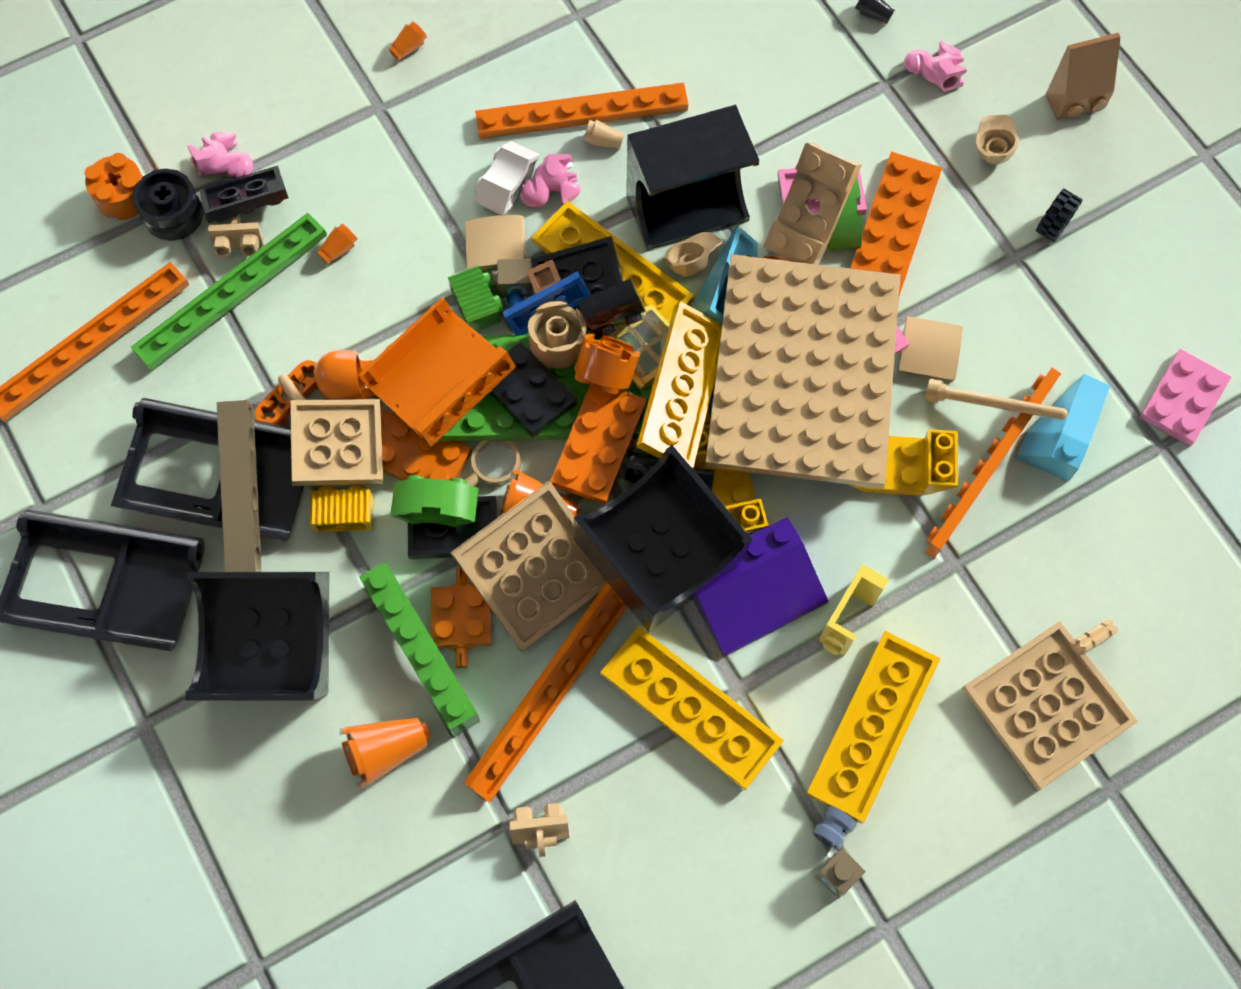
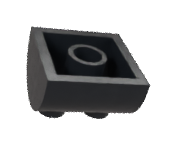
(612, 307)

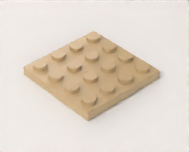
(530, 566)
(1049, 706)

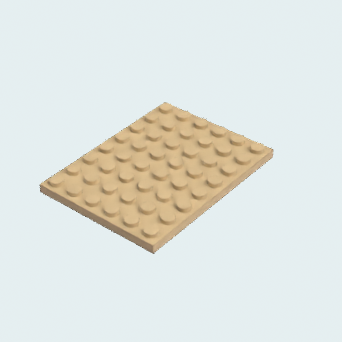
(805, 372)

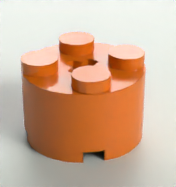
(112, 185)
(606, 363)

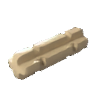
(1094, 637)

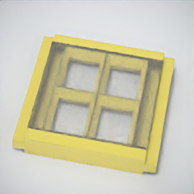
(647, 338)

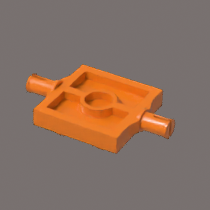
(460, 618)

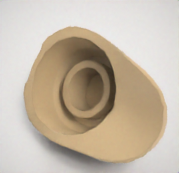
(997, 138)
(692, 254)

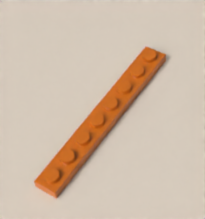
(581, 109)
(89, 339)
(985, 470)
(546, 694)

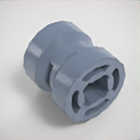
(833, 829)

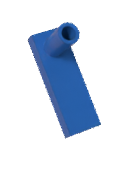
(566, 290)

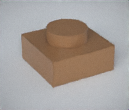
(543, 276)

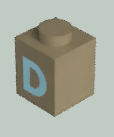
(512, 276)
(840, 873)

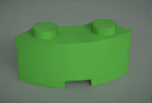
(849, 226)
(434, 501)

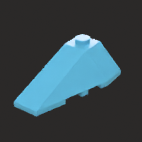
(713, 292)
(1062, 444)

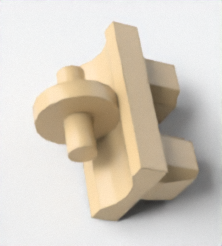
(236, 235)
(539, 831)

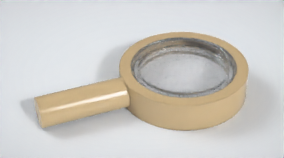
(494, 463)

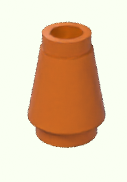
(407, 41)
(337, 243)

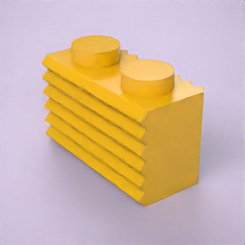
(341, 509)

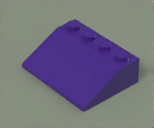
(763, 590)

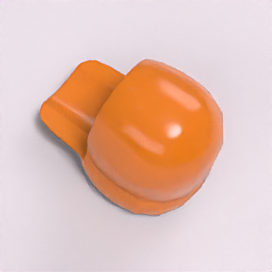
(338, 376)

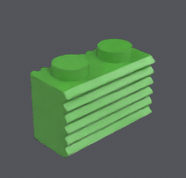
(475, 299)

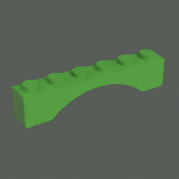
(420, 649)

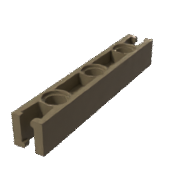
(239, 486)

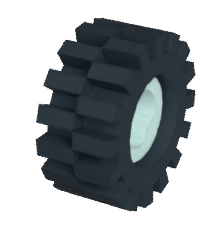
(1059, 215)

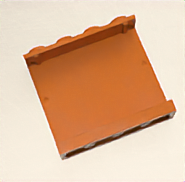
(436, 372)

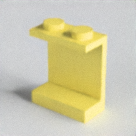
(866, 586)

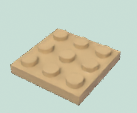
(336, 442)

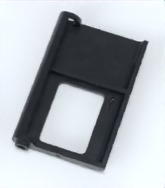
(276, 495)
(144, 591)
(547, 955)

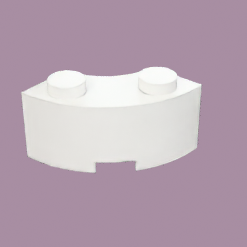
(510, 169)

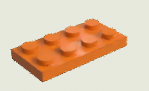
(598, 443)
(408, 454)

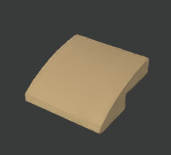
(494, 239)
(932, 348)

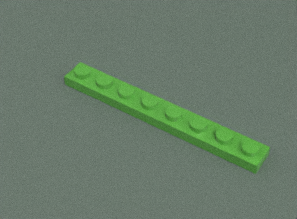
(228, 291)

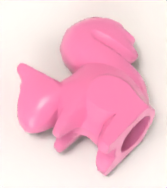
(940, 70)
(216, 160)
(551, 177)

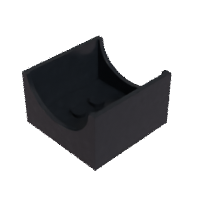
(688, 176)
(662, 540)
(261, 636)

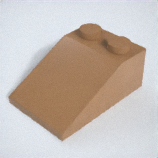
(1085, 77)

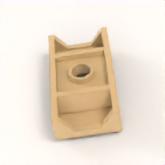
(799, 232)

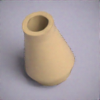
(602, 135)

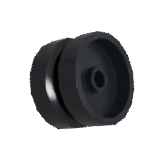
(168, 204)

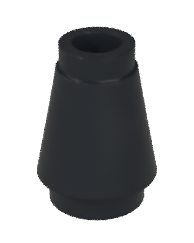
(875, 9)

